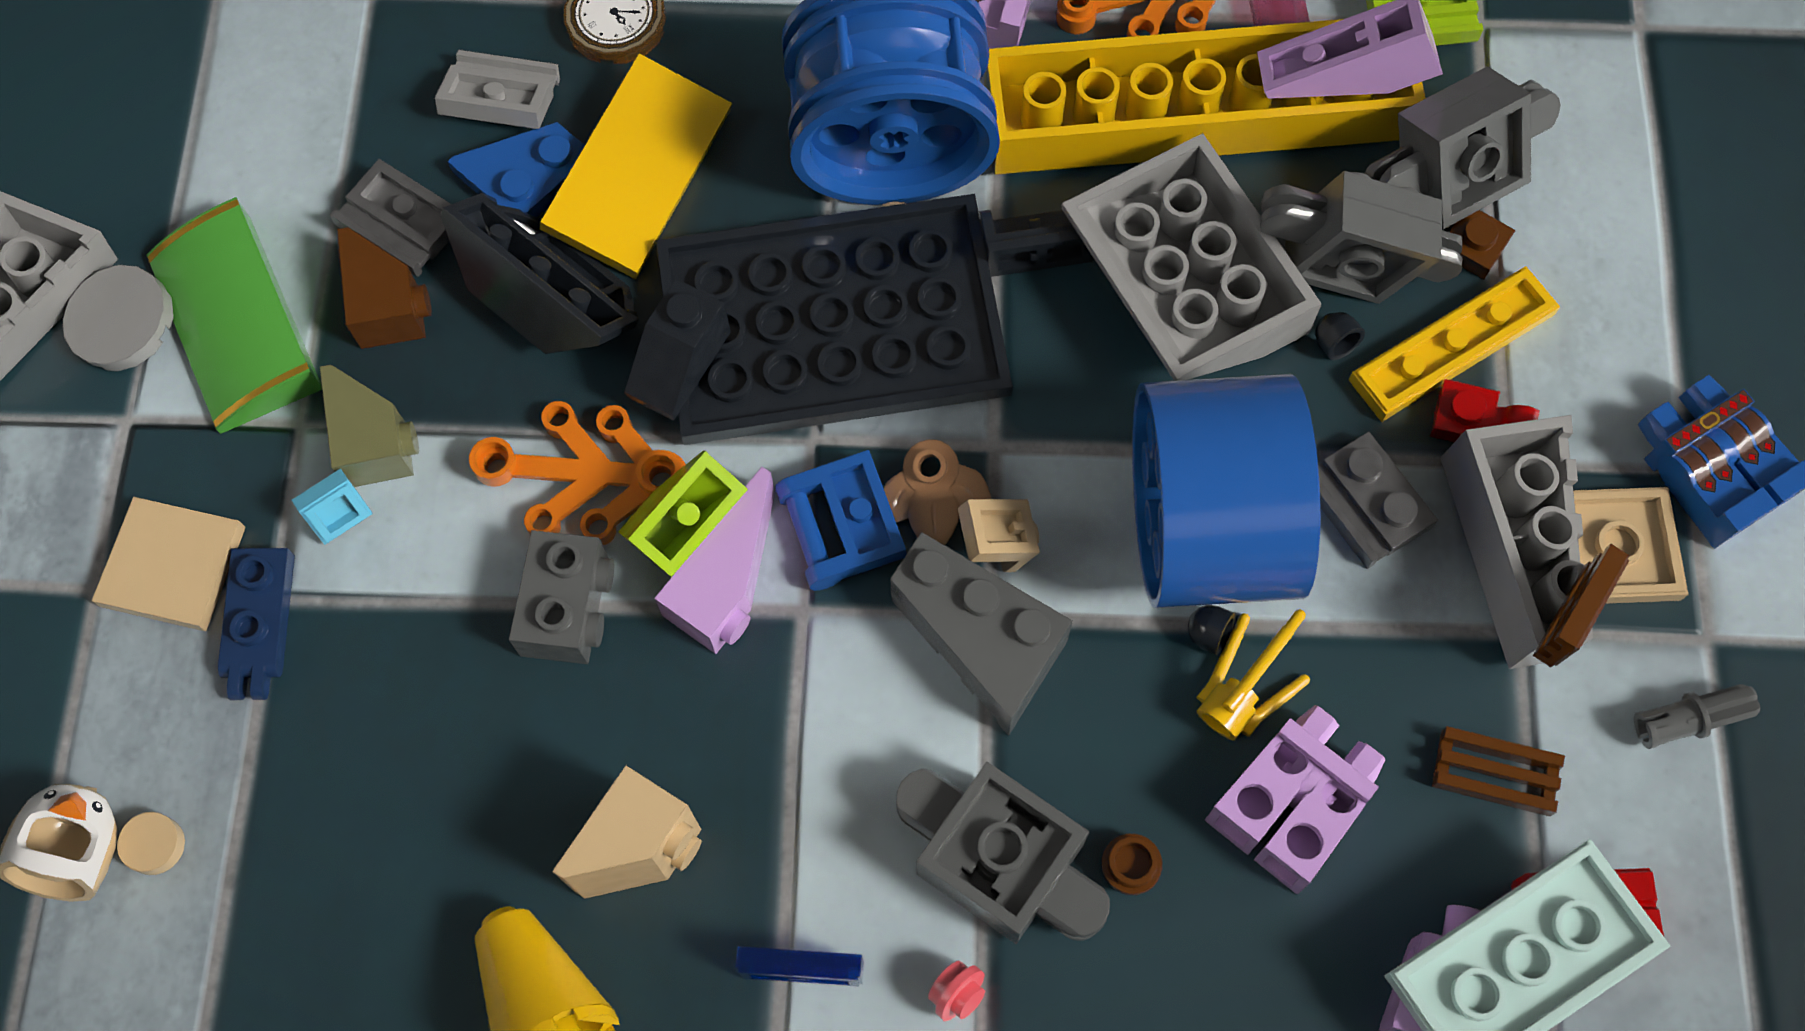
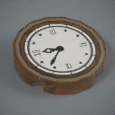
(614, 27)

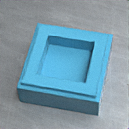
(332, 506)

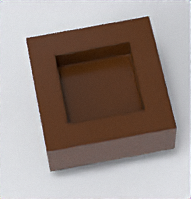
(1482, 241)

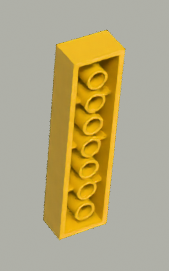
(1154, 92)

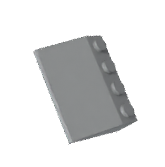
(1193, 262)

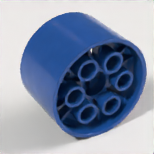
(1225, 490)

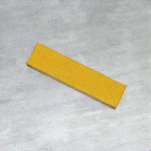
(1453, 343)

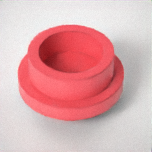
(957, 991)

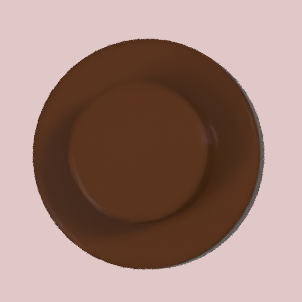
(1131, 864)

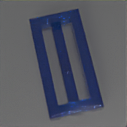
(800, 966)

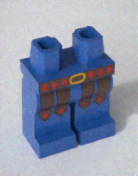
(1724, 463)

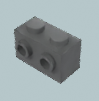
(561, 597)

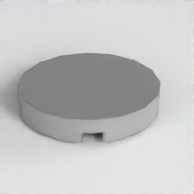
(117, 317)

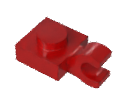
(1472, 407)

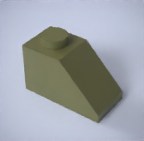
(365, 431)

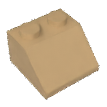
(630, 839)

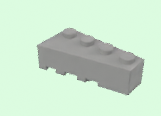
(40, 269)
(1519, 524)

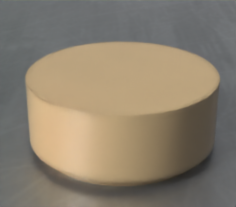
(150, 843)

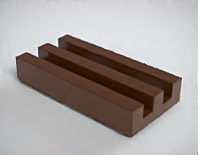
(1582, 606)
(1548, 782)

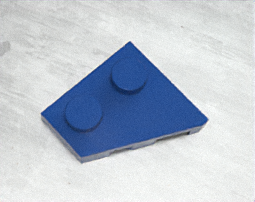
(522, 169)

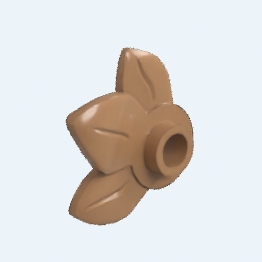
(933, 501)

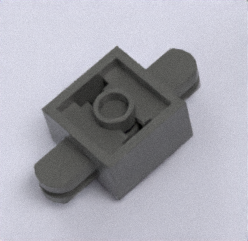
(1469, 142)
(1362, 235)
(1002, 853)

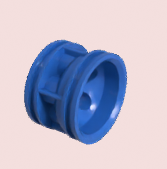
(888, 98)

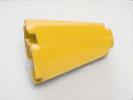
(532, 980)

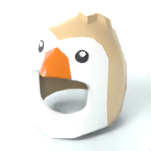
(60, 844)

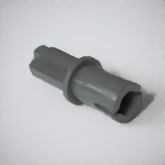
(1696, 715)

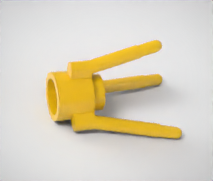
(1230, 706)

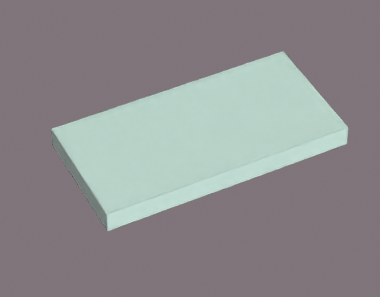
(1532, 952)

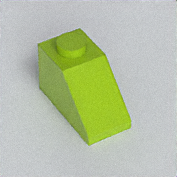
(683, 512)

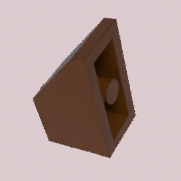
(379, 294)

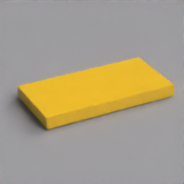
(636, 166)

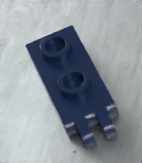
(255, 620)

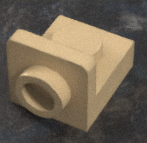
(999, 532)

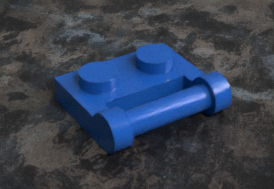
(859, 514)

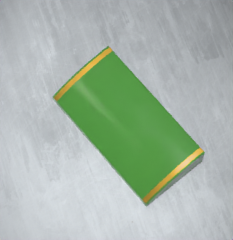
(232, 317)

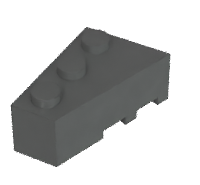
(980, 625)

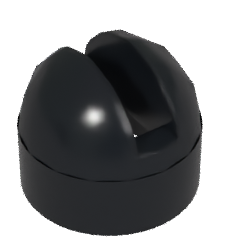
(1338, 334)
(1211, 627)

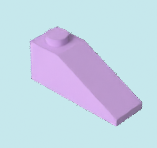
(1354, 56)
(718, 581)

